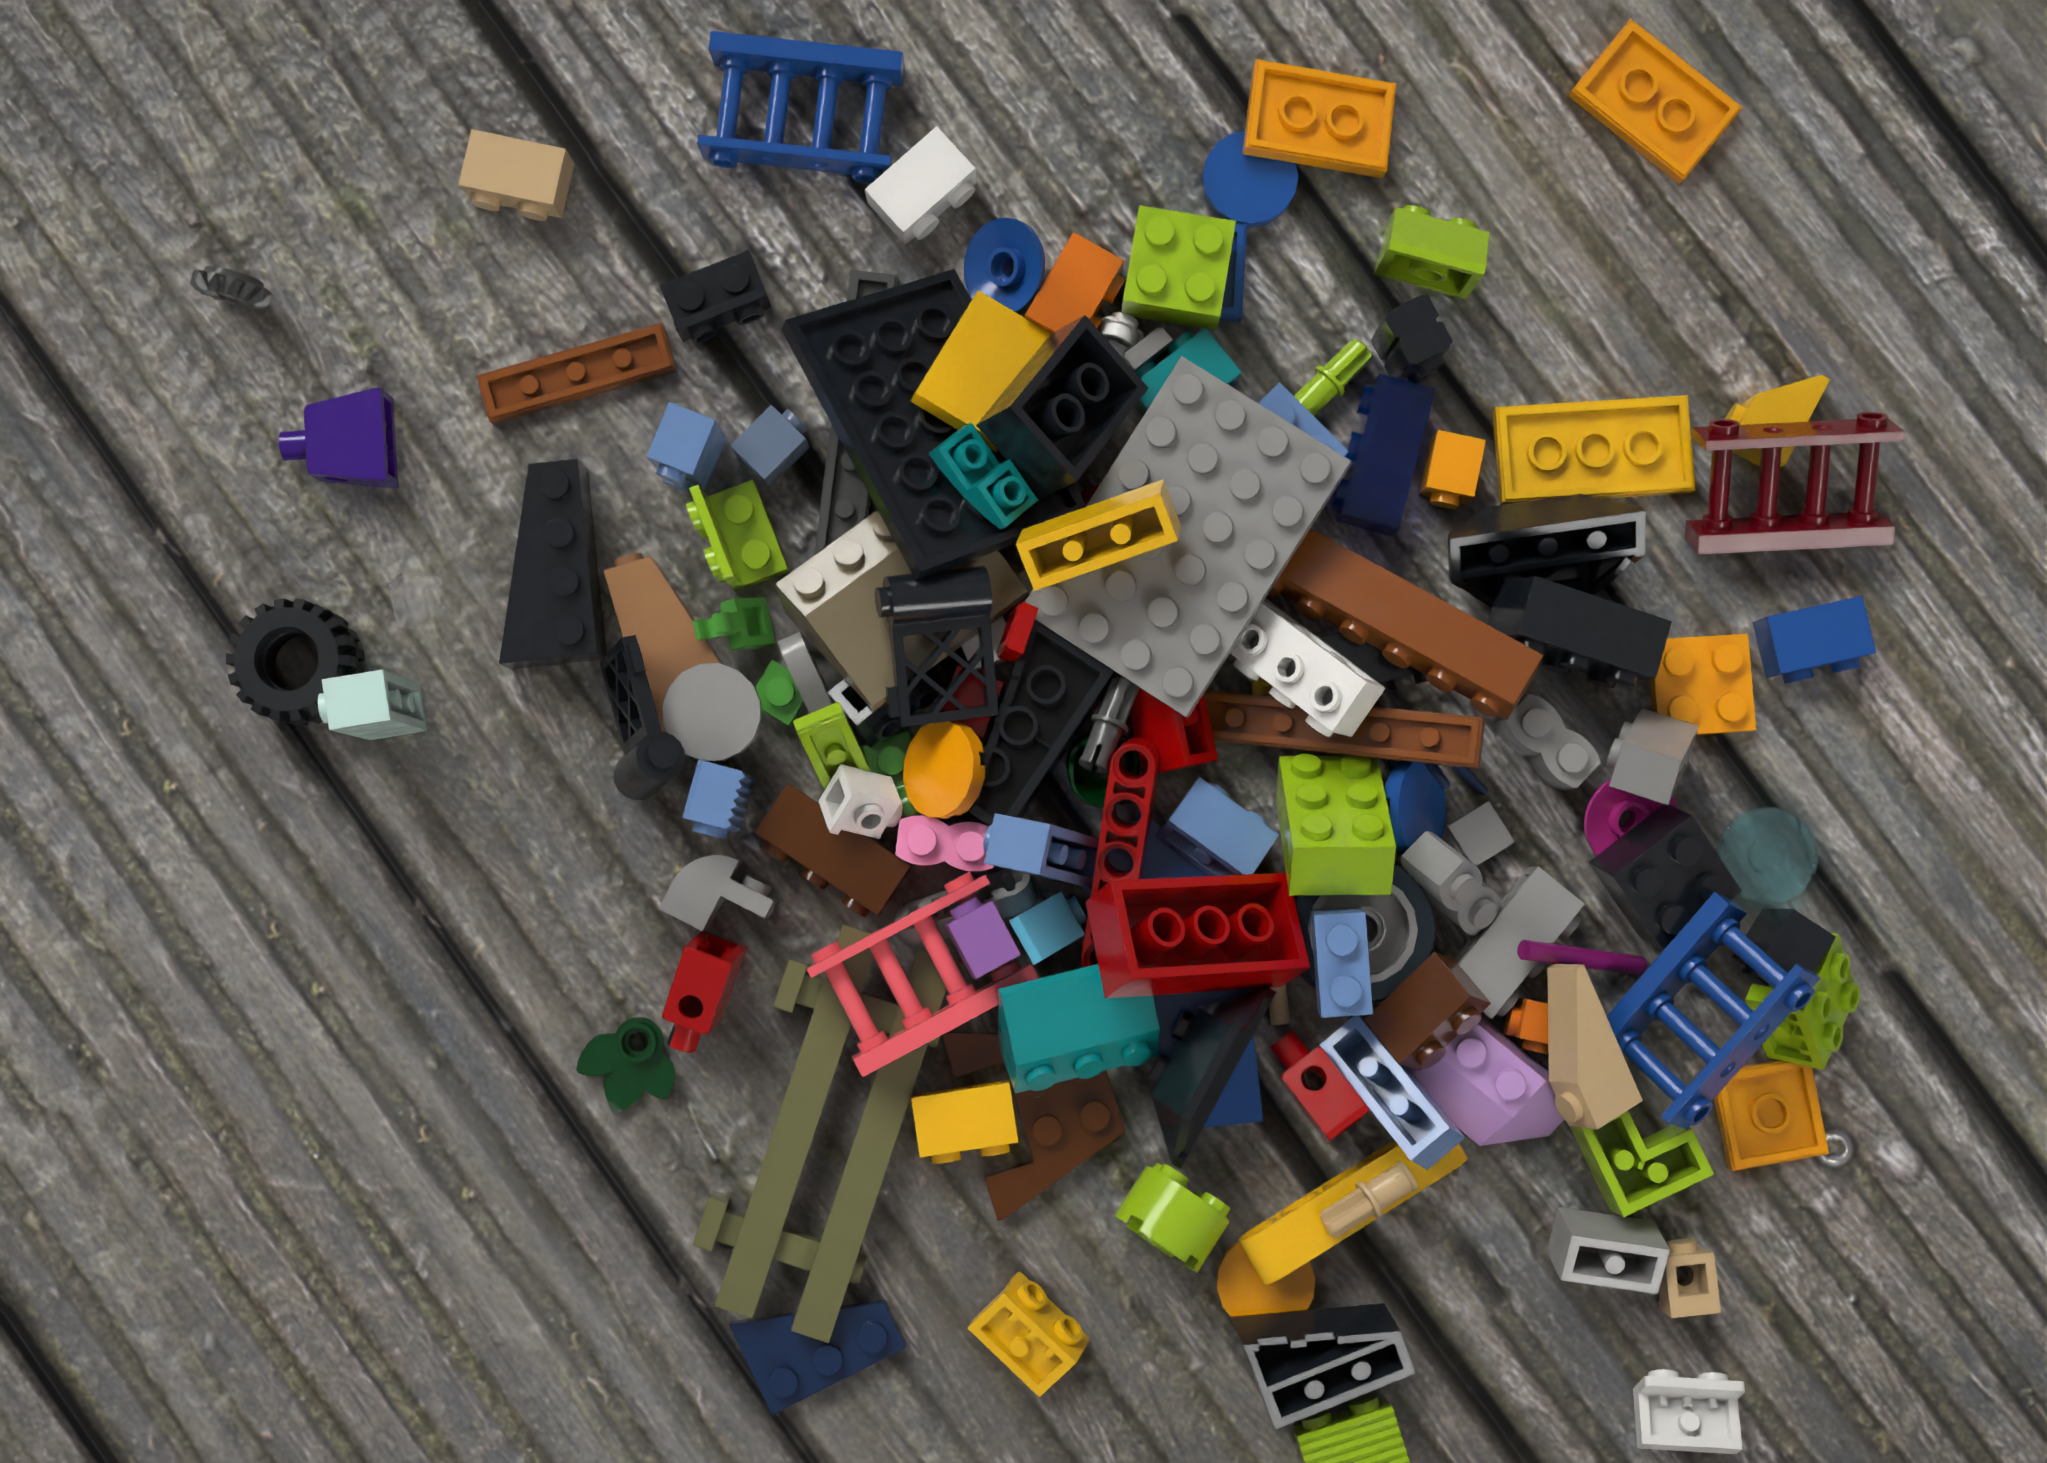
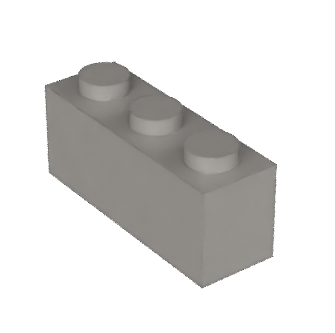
(1531, 910)

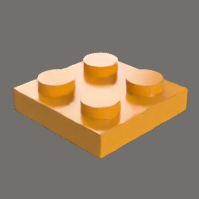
(1706, 683)

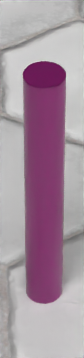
(1590, 958)

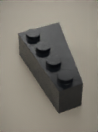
(555, 576)
(1039, 718)

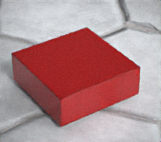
(1016, 632)

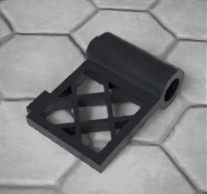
(938, 604)
(649, 754)

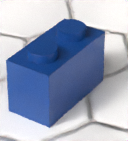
(1813, 638)

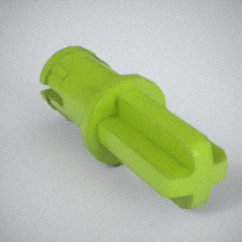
(1334, 376)

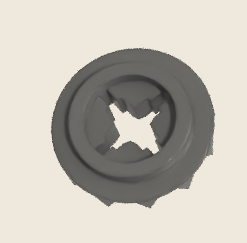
(231, 287)

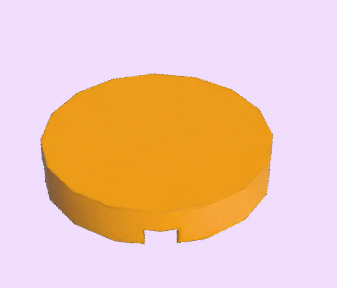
(943, 769)
(1245, 1294)

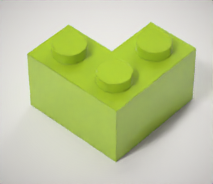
(1640, 1170)

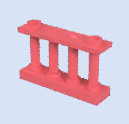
(919, 1023)

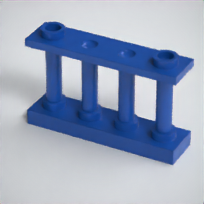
(783, 61)
(1685, 963)

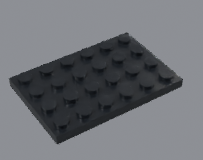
(864, 370)

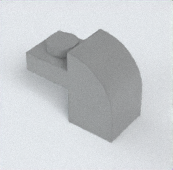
(703, 886)

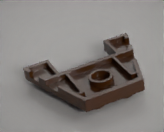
(1060, 1122)

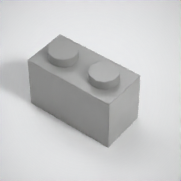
(1651, 755)
(1607, 1250)

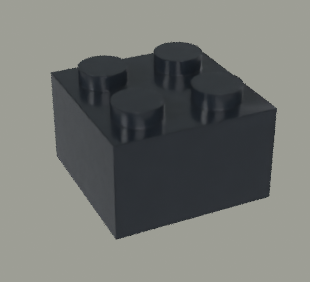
(1663, 874)

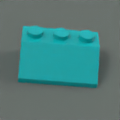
(1068, 1029)

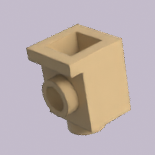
(1699, 1291)

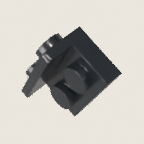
(716, 297)

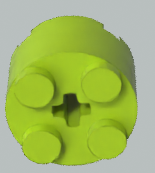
(1173, 1216)

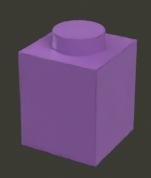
(981, 937)

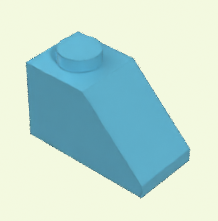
(1049, 926)

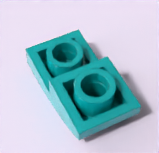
(986, 484)

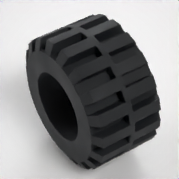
(259, 647)

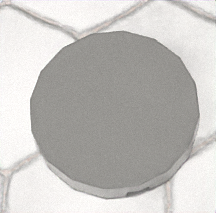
(712, 712)

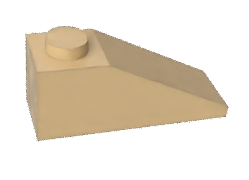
(1583, 1053)

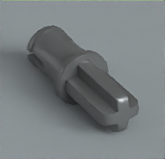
(1109, 724)

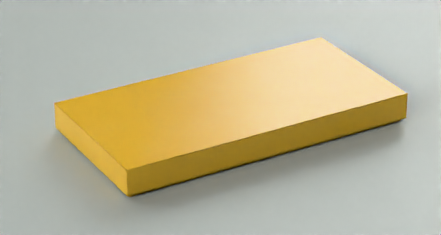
(1594, 449)

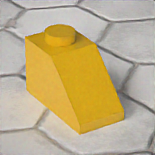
(1779, 405)

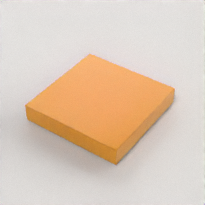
(1770, 1115)

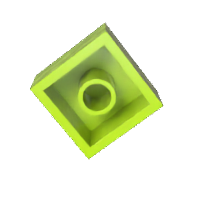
(1178, 267)

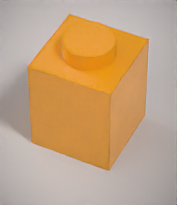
(1451, 469)

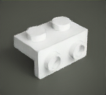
(1688, 1412)

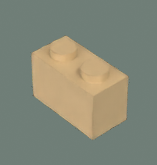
(516, 175)

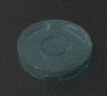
(1768, 854)

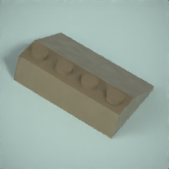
(836, 607)

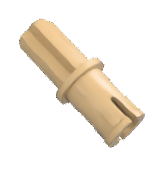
(1368, 1199)

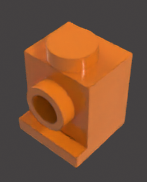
(1529, 1022)

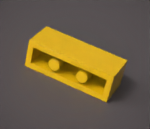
(1099, 535)

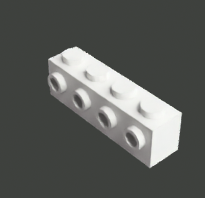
(1305, 672)

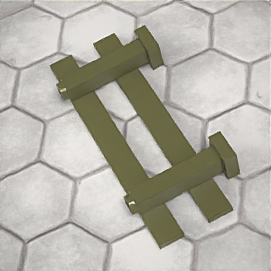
(761, 1231)

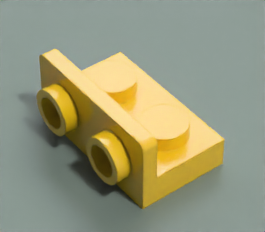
(1030, 1334)

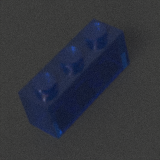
(1383, 454)

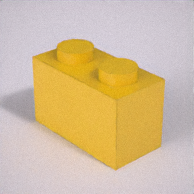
(965, 1120)

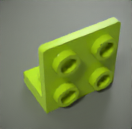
(740, 535)
(1817, 1028)

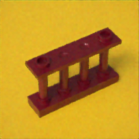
(1814, 525)

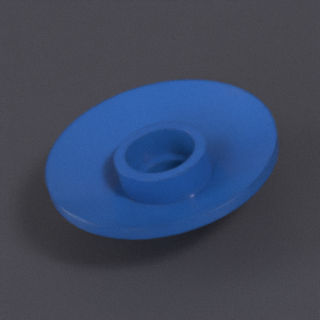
(991, 259)

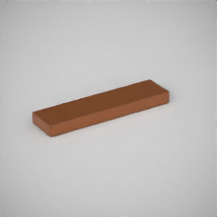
(576, 373)

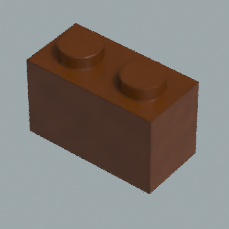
(1428, 1012)

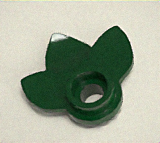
(628, 1070)

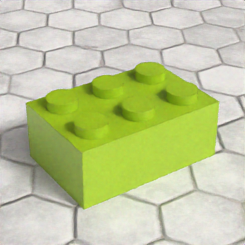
(1334, 825)

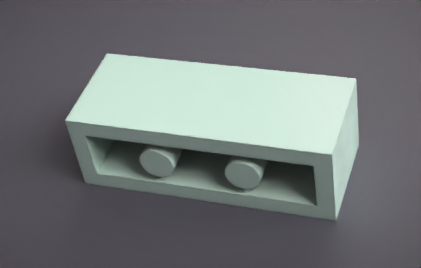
(372, 705)

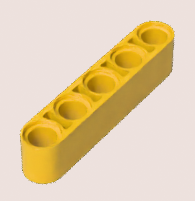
(1297, 1233)

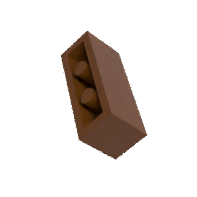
(846, 860)

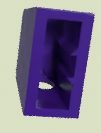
(347, 440)

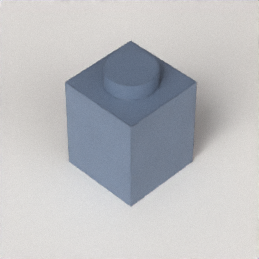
(771, 444)

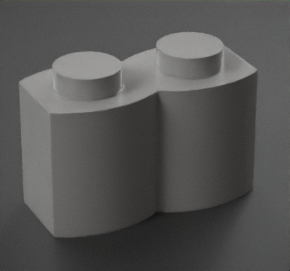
(1555, 753)
(1451, 883)

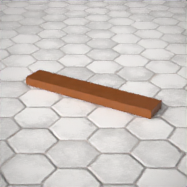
(1381, 735)

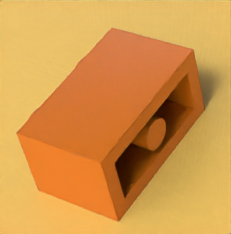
(1077, 286)

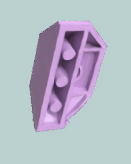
(1492, 1088)

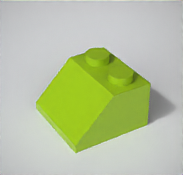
(1433, 252)

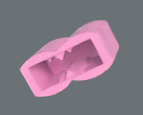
(932, 842)

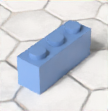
(1041, 850)
(1392, 1093)

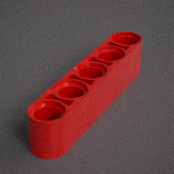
(1121, 834)

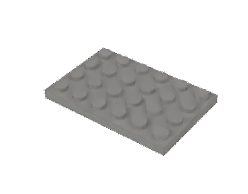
(1244, 504)

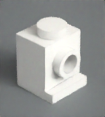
(860, 802)

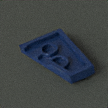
(797, 1366)

